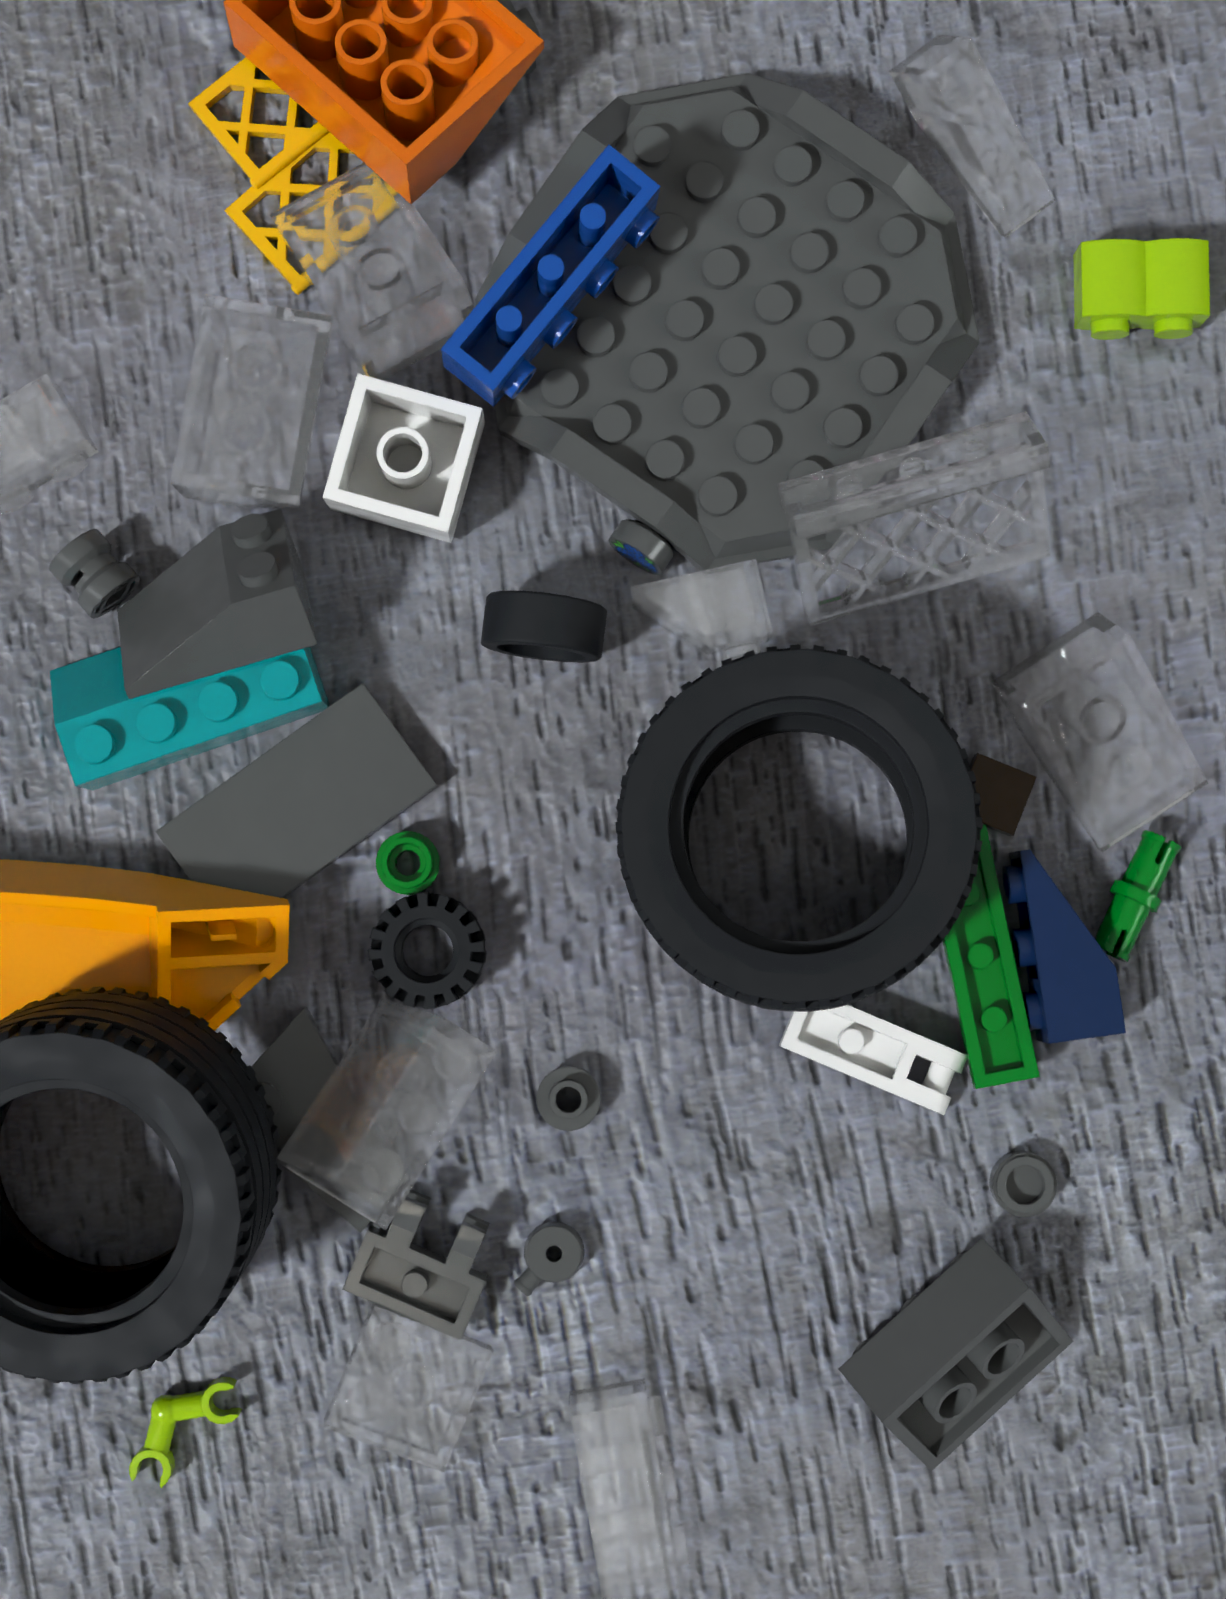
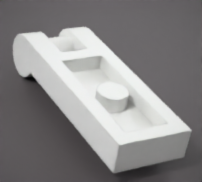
(874, 1053)

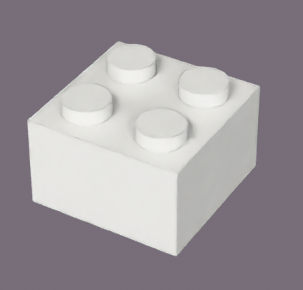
(404, 458)

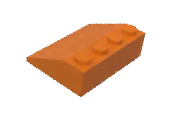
(391, 77)

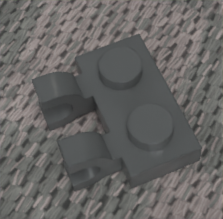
(416, 1280)

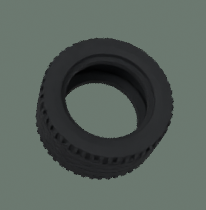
(824, 696)
(211, 1114)

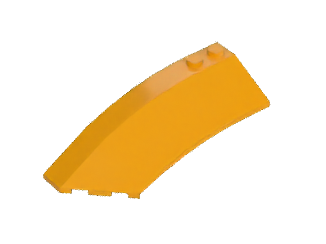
(135, 933)

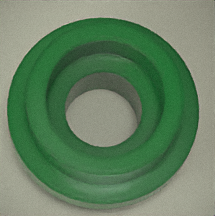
(387, 862)

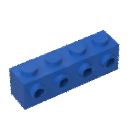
(551, 276)

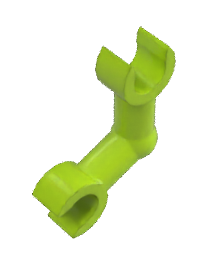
(168, 1410)

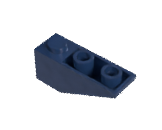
(1068, 973)

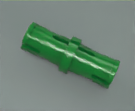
(1136, 895)

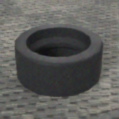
(544, 626)

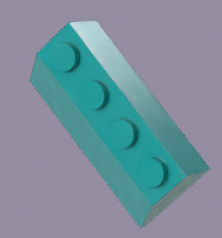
(121, 737)

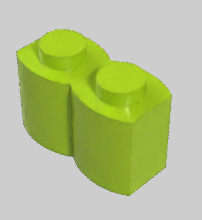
(1141, 286)

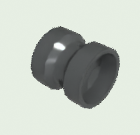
(94, 573)

